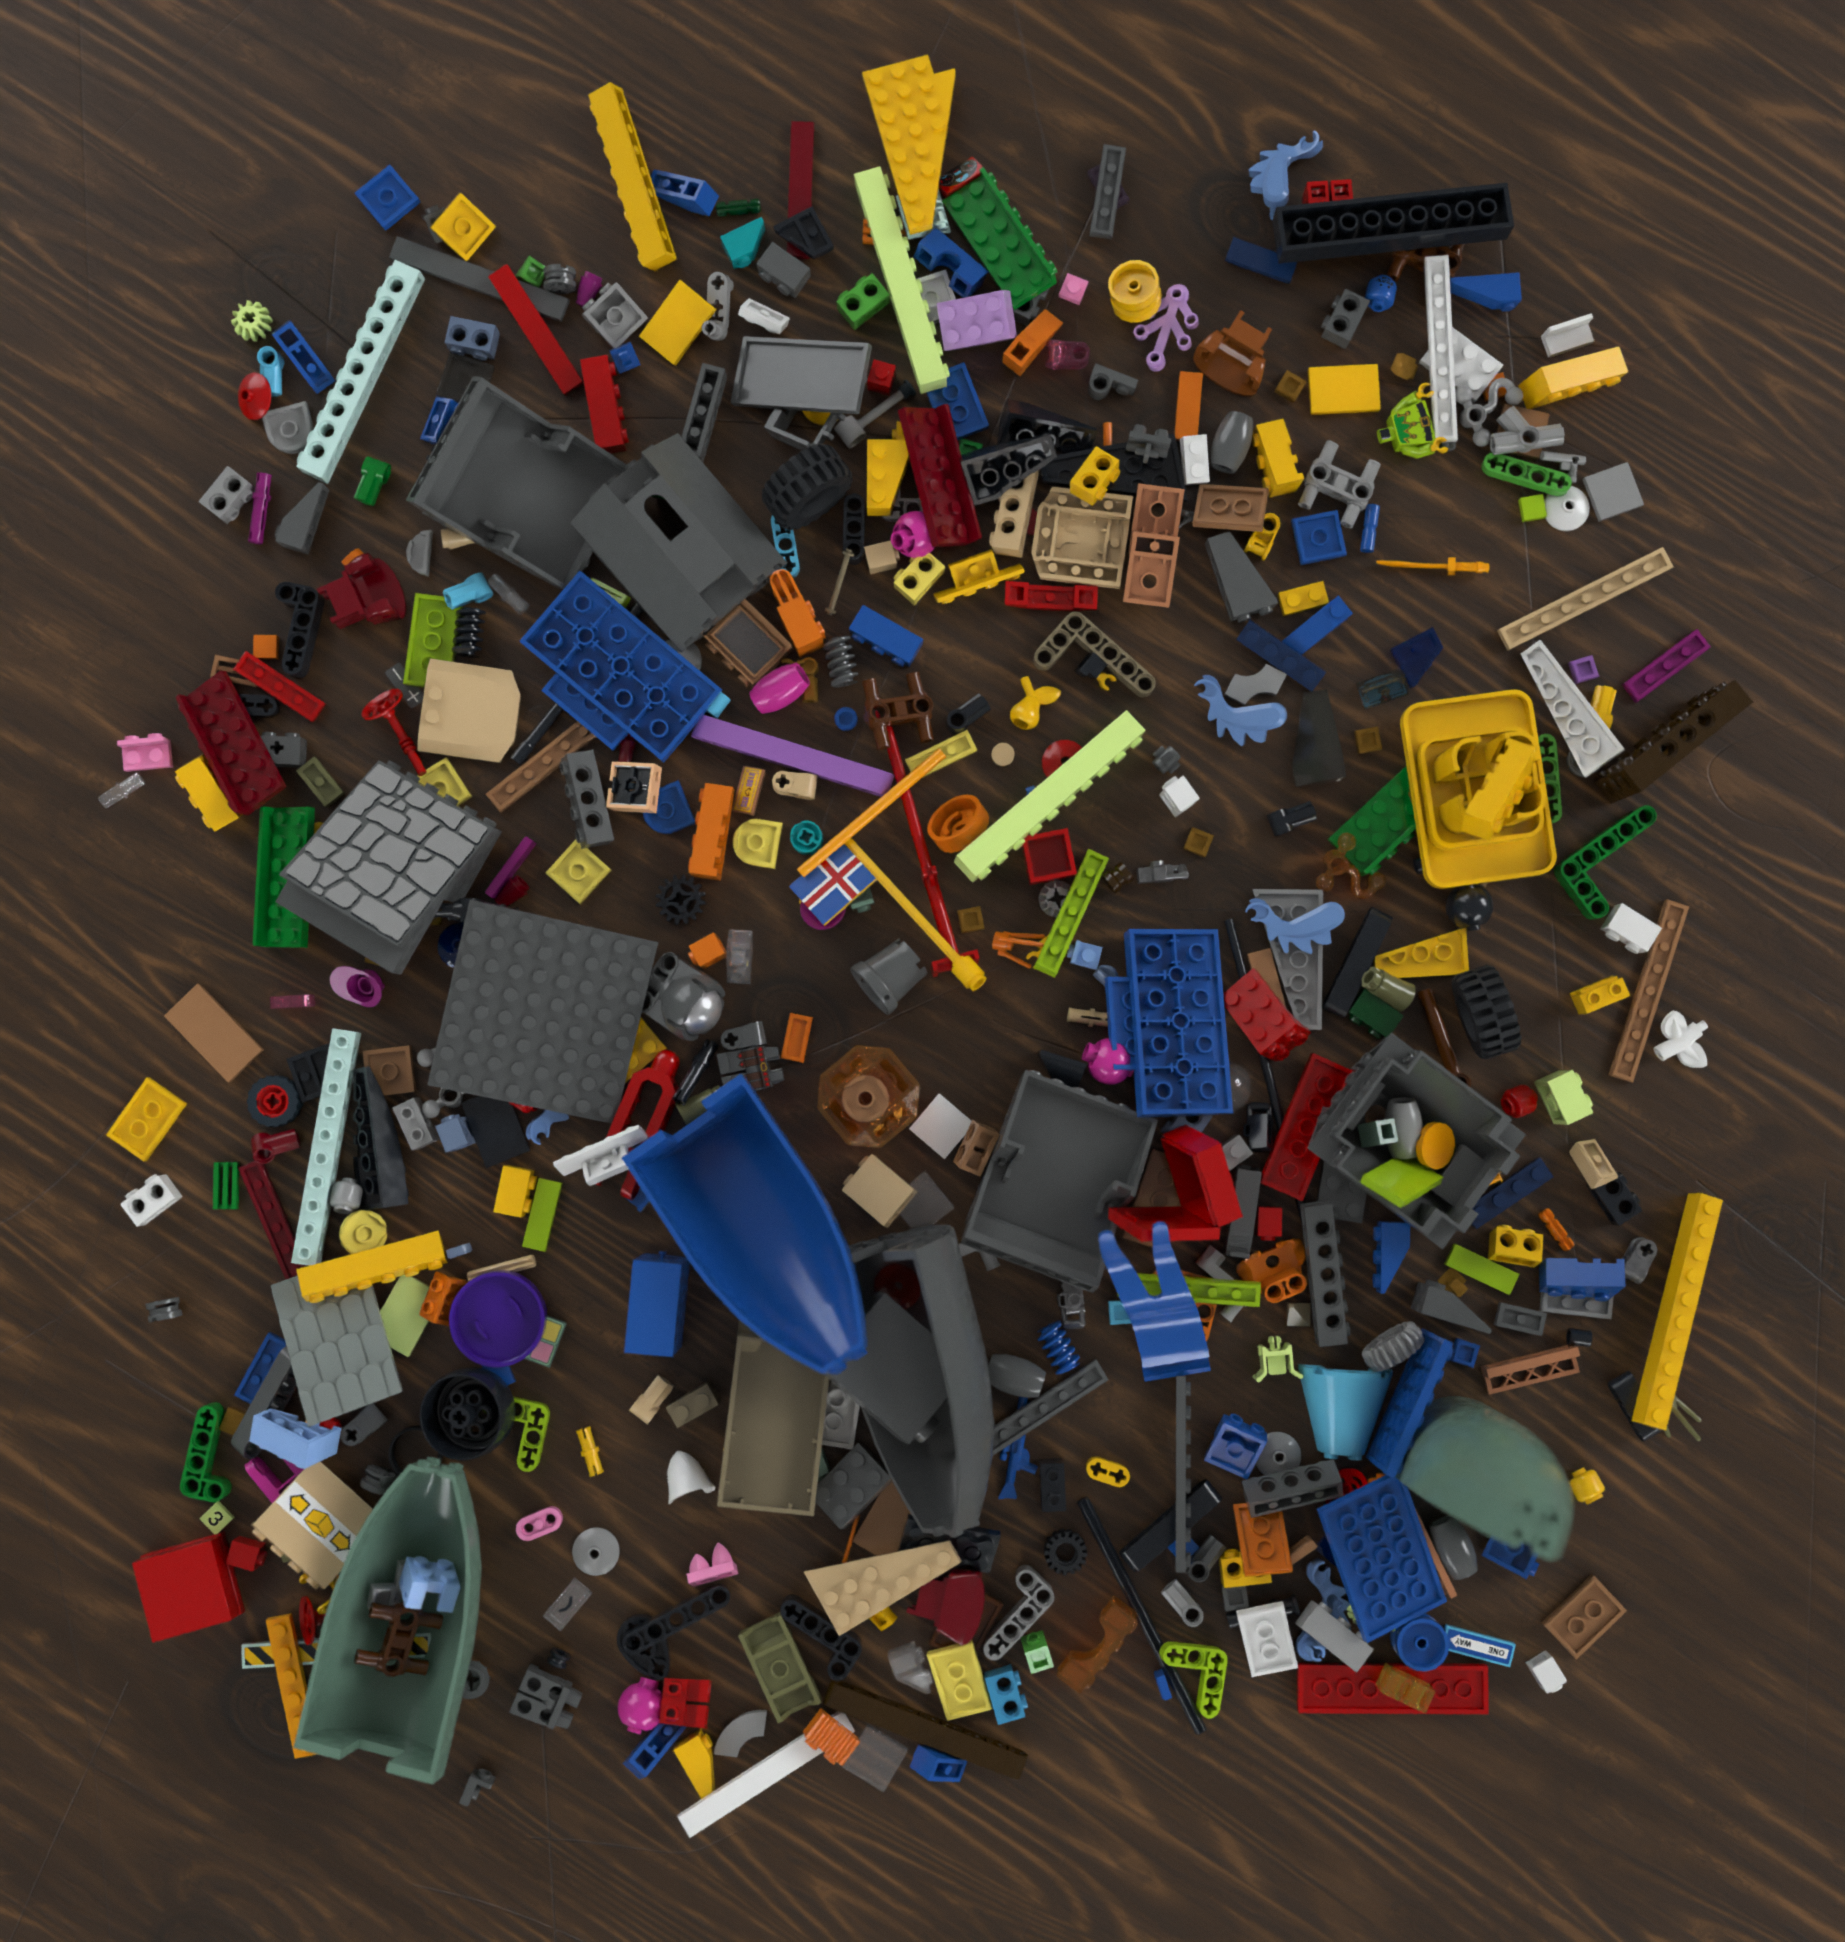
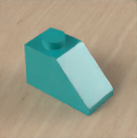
(743, 243)

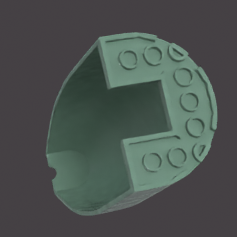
(1490, 1475)
(410, 1714)

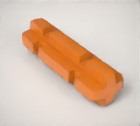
(1556, 1229)

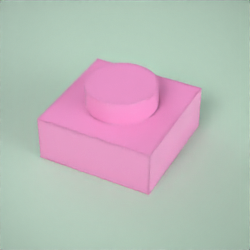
(1073, 289)

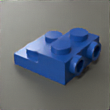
(1236, 1445)
(1515, 1559)

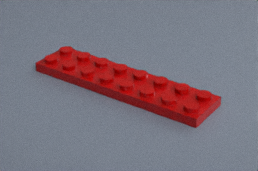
(1340, 1690)

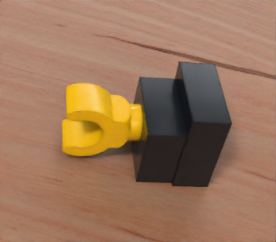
(1092, 667)

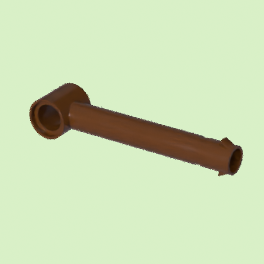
(1440, 1035)

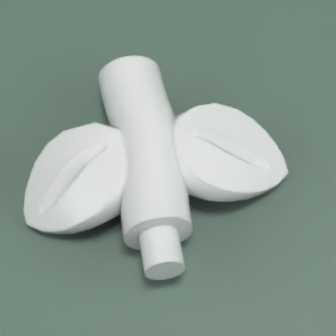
(1682, 1040)

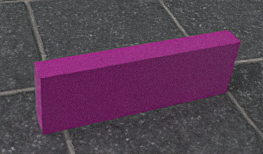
(510, 867)

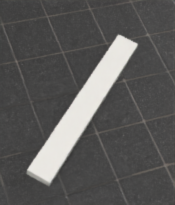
(1440, 347)
(751, 1782)

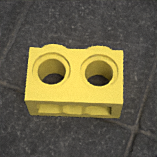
(923, 580)

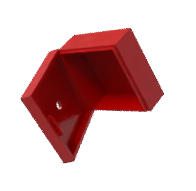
(1202, 1188)

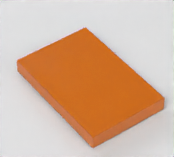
(1262, 1542)

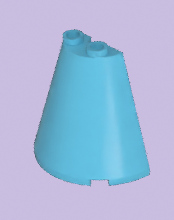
(1343, 1407)

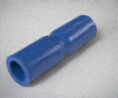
(1369, 531)

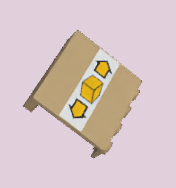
(314, 1524)

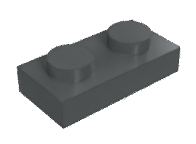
(1520, 1318)

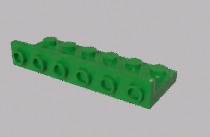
(1001, 239)
(1380, 825)
(279, 840)

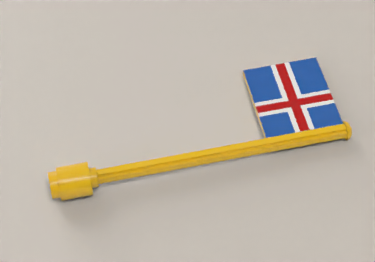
(845, 877)

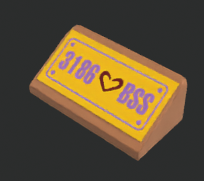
(748, 790)

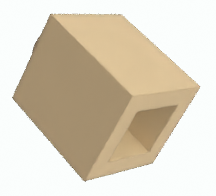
(881, 557)

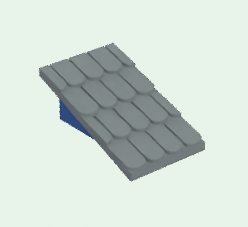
(336, 1350)

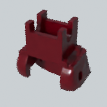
(368, 594)
(953, 1603)

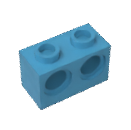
(1000, 1695)

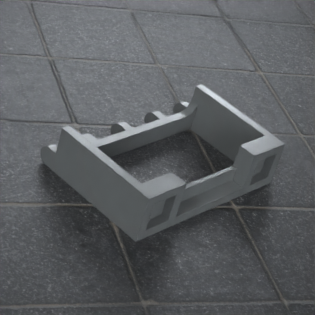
(779, 422)

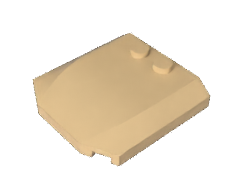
(1081, 540)
(468, 711)

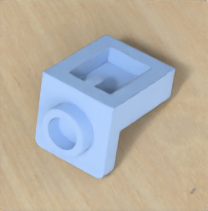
(1084, 954)

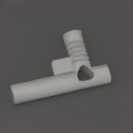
(1565, 462)

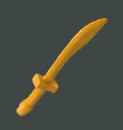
(1452, 566)

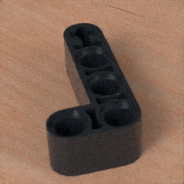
(297, 631)
(817, 1631)

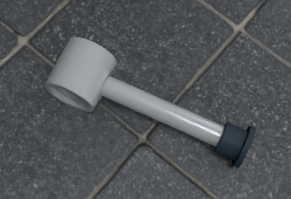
(852, 430)

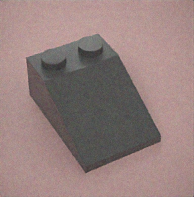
(1435, 1301)

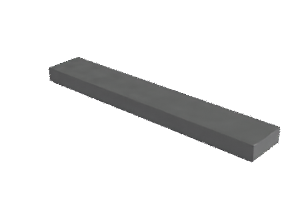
(1047, 1405)

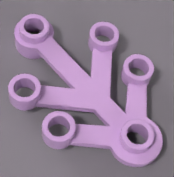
(1167, 323)

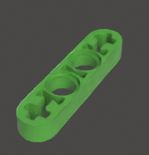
(1525, 478)
(1552, 778)

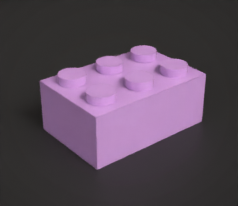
(977, 320)

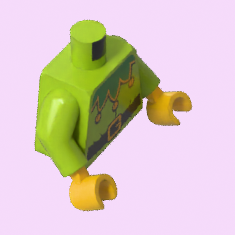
(1411, 427)

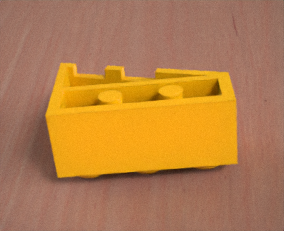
(1276, 458)
(205, 793)

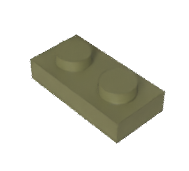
(320, 782)

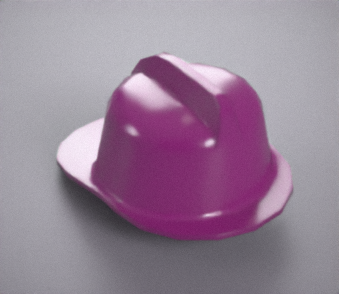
(357, 985)

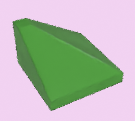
(531, 272)

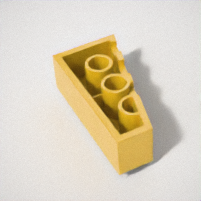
(1573, 377)
(1500, 790)

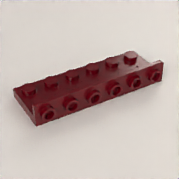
(940, 476)
(231, 744)

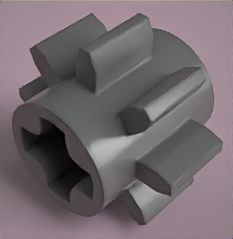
(1166, 759)

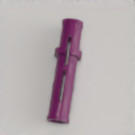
(260, 504)

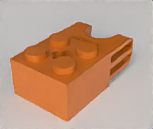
(796, 614)

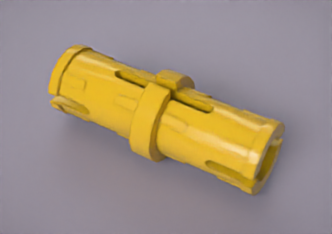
(590, 1451)

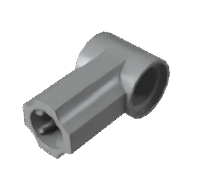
(1182, 1602)

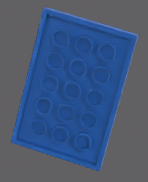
(1408, 1403)
(1382, 1556)

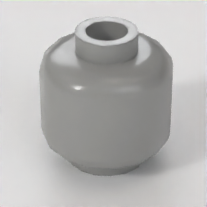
(345, 1196)

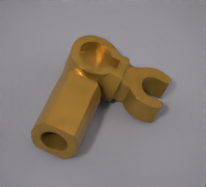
(811, 669)

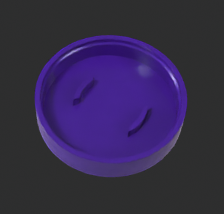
(498, 1318)

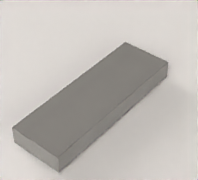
(1581, 1307)

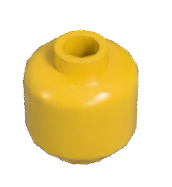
(1586, 1485)

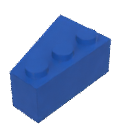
(1581, 1279)

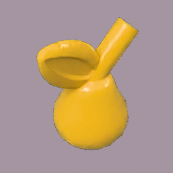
(1026, 712)

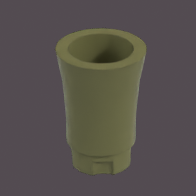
(1389, 988)
(693, 1106)

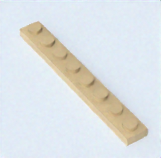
(1584, 599)

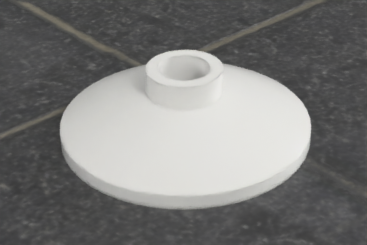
(1563, 518)

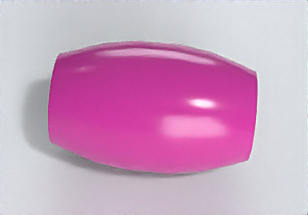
(779, 688)

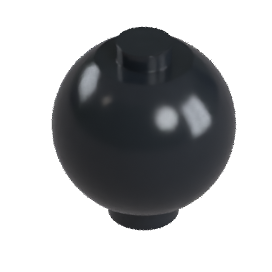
(1469, 906)

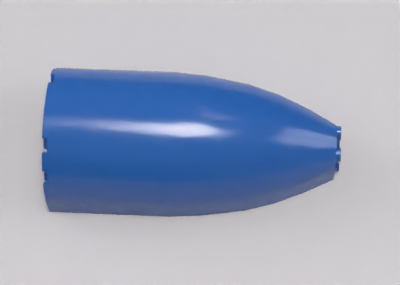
(757, 1227)

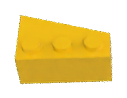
(885, 471)

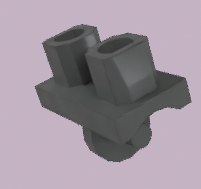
(1147, 444)

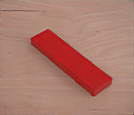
(279, 686)

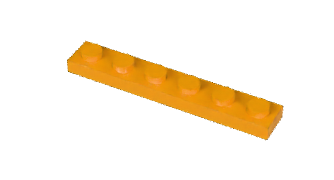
(289, 1672)

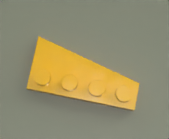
(1431, 957)

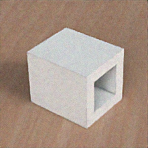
(1546, 1672)

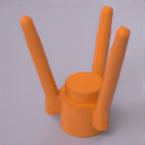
(1005, 940)

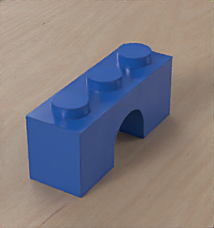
(939, 250)

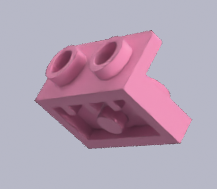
(146, 753)

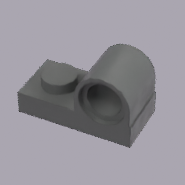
(1120, 382)

